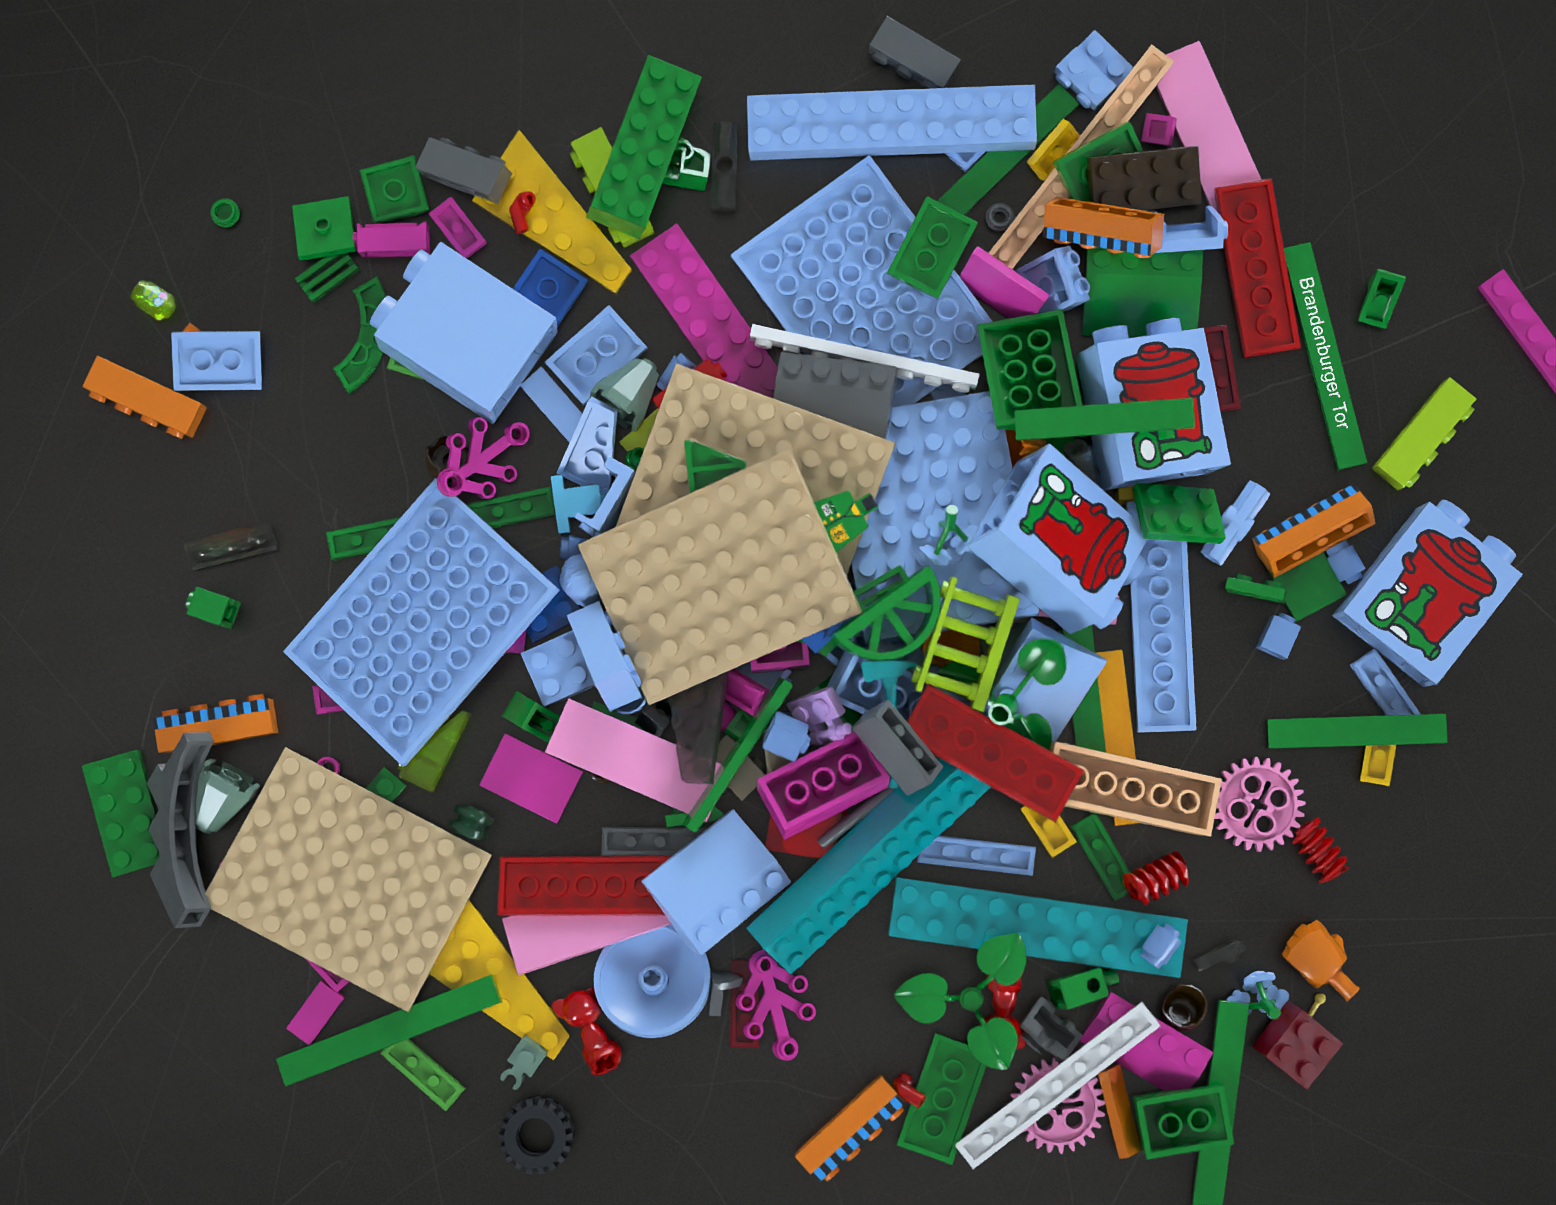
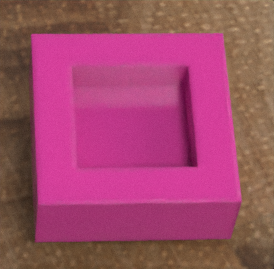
(1159, 129)

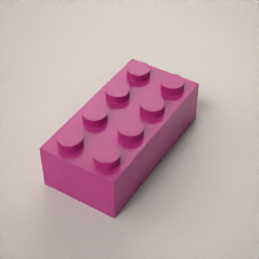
(821, 784)

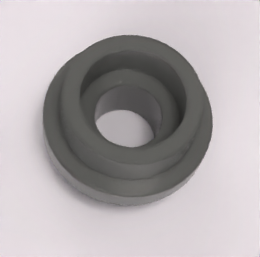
(1001, 208)

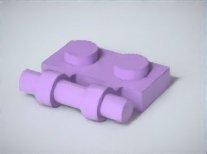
(817, 708)

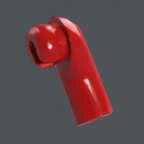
(519, 210)
(906, 1091)

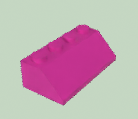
(1161, 1058)

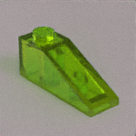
(430, 761)

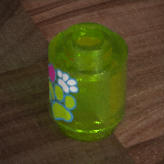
(153, 300)

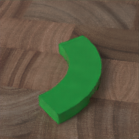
(365, 354)

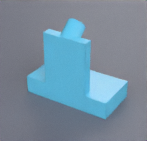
(569, 501)

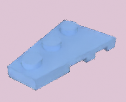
(591, 447)

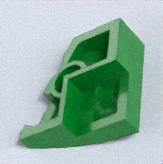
(688, 167)

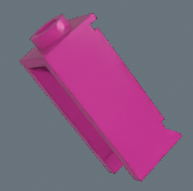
(392, 239)

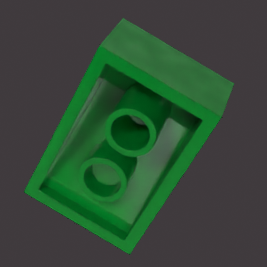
(1182, 1120)

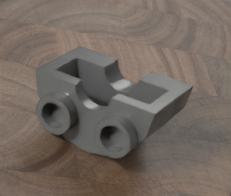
(1049, 1033)

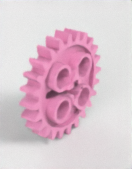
(1280, 817)
(1058, 1132)

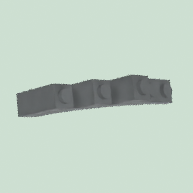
(173, 831)

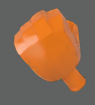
(1319, 958)

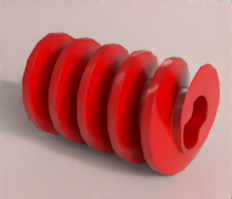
(1320, 850)
(1157, 877)

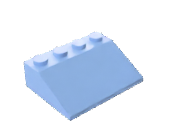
(1054, 701)
(716, 882)

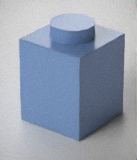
(1279, 636)
(786, 736)

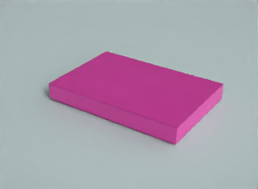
(1001, 286)
(531, 778)

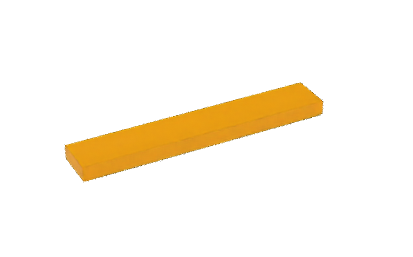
(1116, 710)

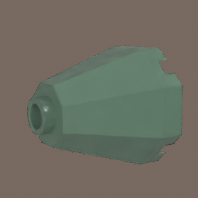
(629, 391)
(221, 795)

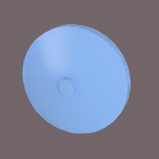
(652, 983)

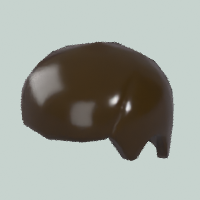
(1184, 1007)

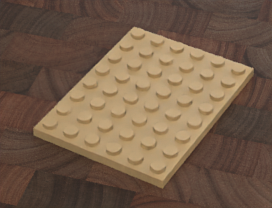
(752, 429)
(720, 577)
(346, 879)

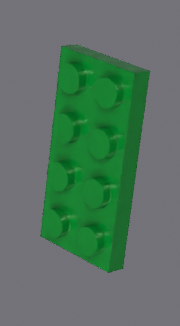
(123, 811)
(950, 1085)

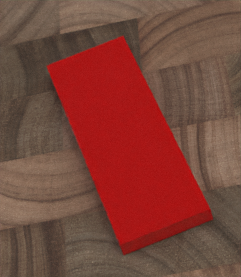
(1257, 268)
(994, 753)
(577, 886)

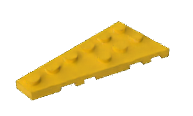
(556, 217)
(477, 952)

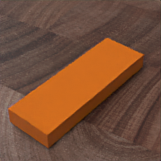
(1119, 1111)

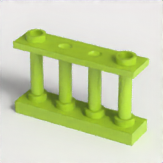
(994, 636)

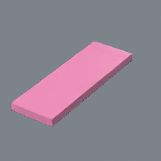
(1205, 121)
(623, 755)
(552, 939)

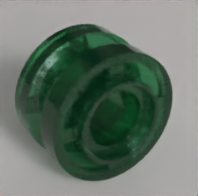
(471, 822)

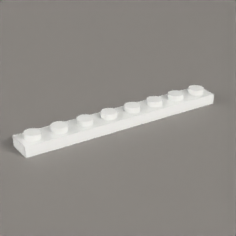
(905, 367)
(1057, 1085)

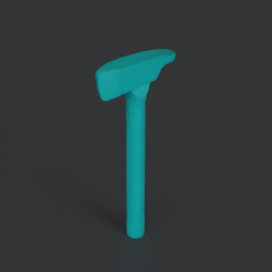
(888, 672)

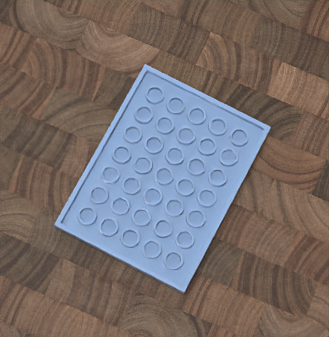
(829, 279)
(940, 458)
(420, 622)

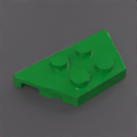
(709, 465)

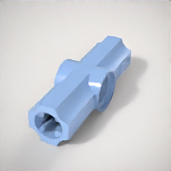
(1237, 521)

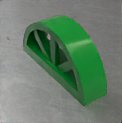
(884, 605)

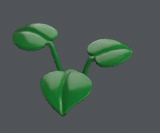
(1045, 662)
(993, 1041)

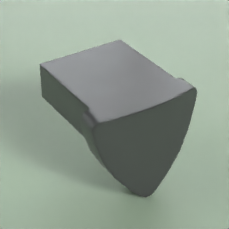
(719, 982)

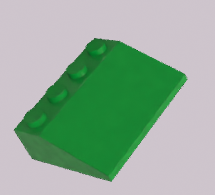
(1141, 290)
(1028, 365)

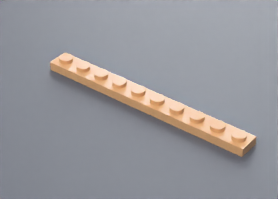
(1116, 111)

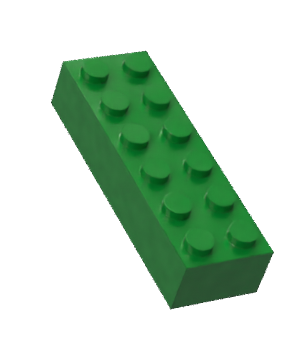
(643, 147)

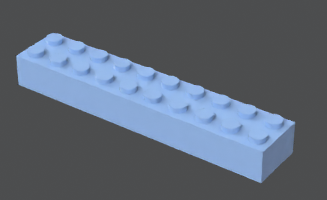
(891, 122)

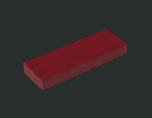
(1222, 367)
(738, 1017)

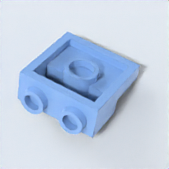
(1093, 71)
(1059, 277)

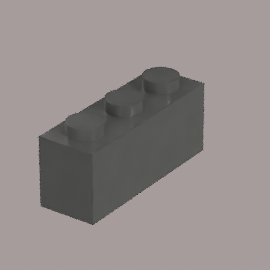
(913, 55)
(464, 169)
(897, 747)

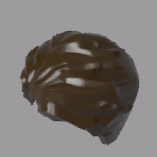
(437, 457)

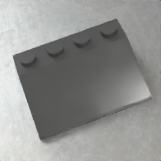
(838, 390)

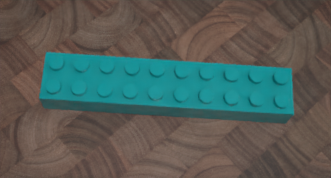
(862, 866)
(1046, 925)

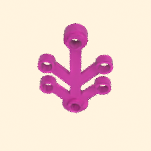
(478, 460)
(772, 1001)

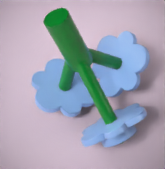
(941, 525)
(1269, 1000)

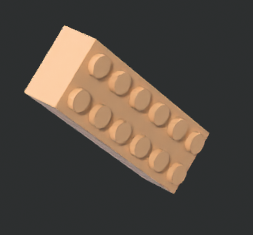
(1142, 791)

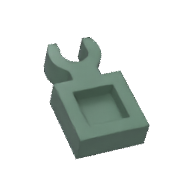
(526, 1059)

